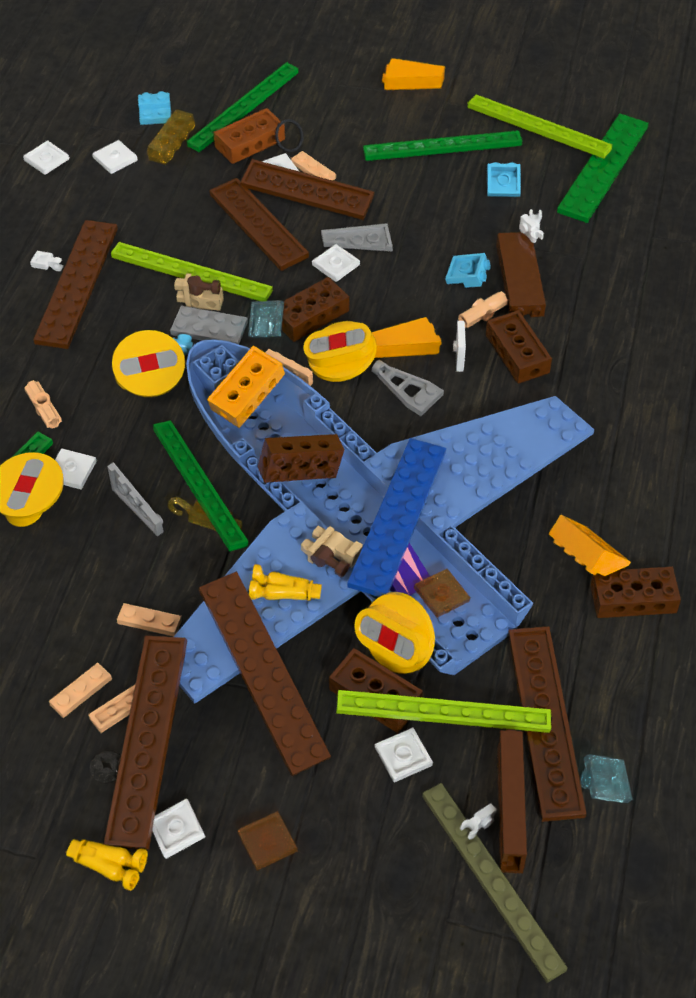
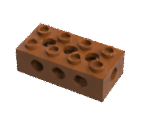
(248, 135)

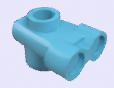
(184, 342)

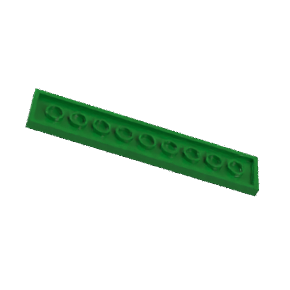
(601, 172)

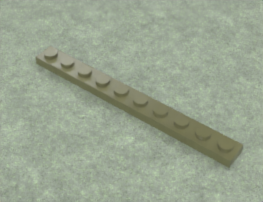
(495, 884)

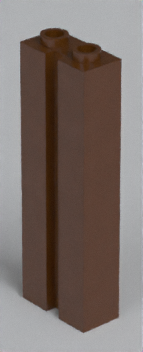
(520, 274)
(511, 802)

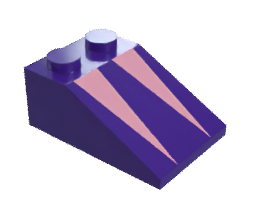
(409, 573)

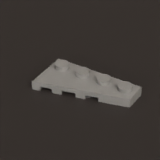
(361, 237)
(134, 500)

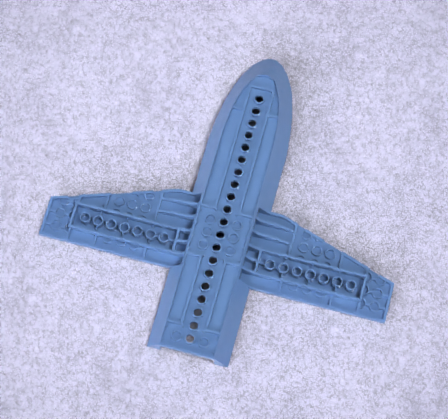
(479, 467)

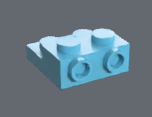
(154, 108)
(503, 180)
(468, 270)

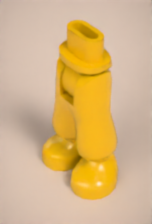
(281, 586)
(109, 861)

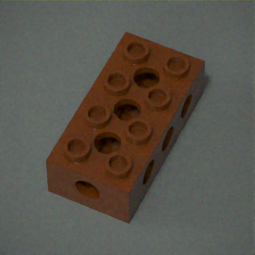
(313, 308)
(518, 346)
(300, 458)
(636, 592)
(363, 674)

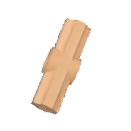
(483, 309)
(43, 404)

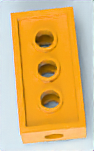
(246, 386)

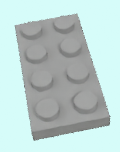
(209, 325)

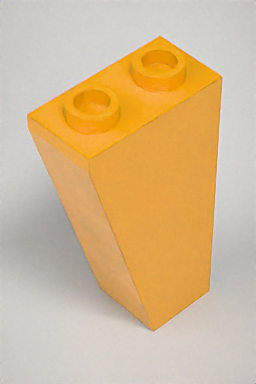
(412, 75)
(407, 339)

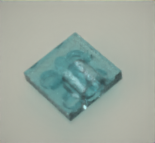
(266, 319)
(606, 779)

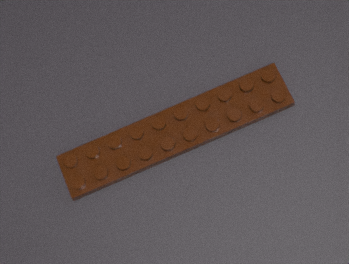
(75, 285)
(264, 673)
(146, 743)
(552, 752)

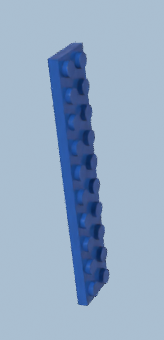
(397, 518)

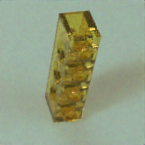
(171, 137)

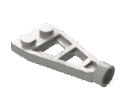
(422, 400)

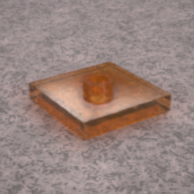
(442, 593)
(267, 840)

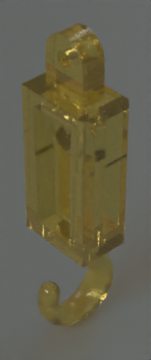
(196, 513)

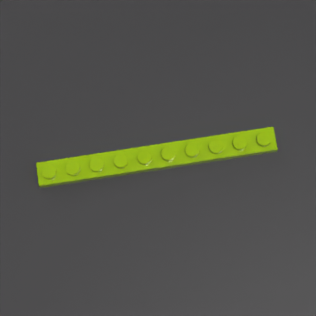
(540, 126)
(179, 269)
(443, 711)

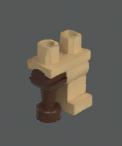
(199, 293)
(330, 545)

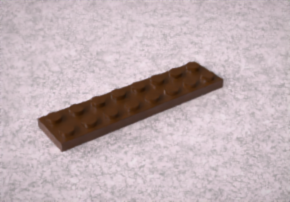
(307, 189)
(259, 224)

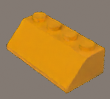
(587, 547)

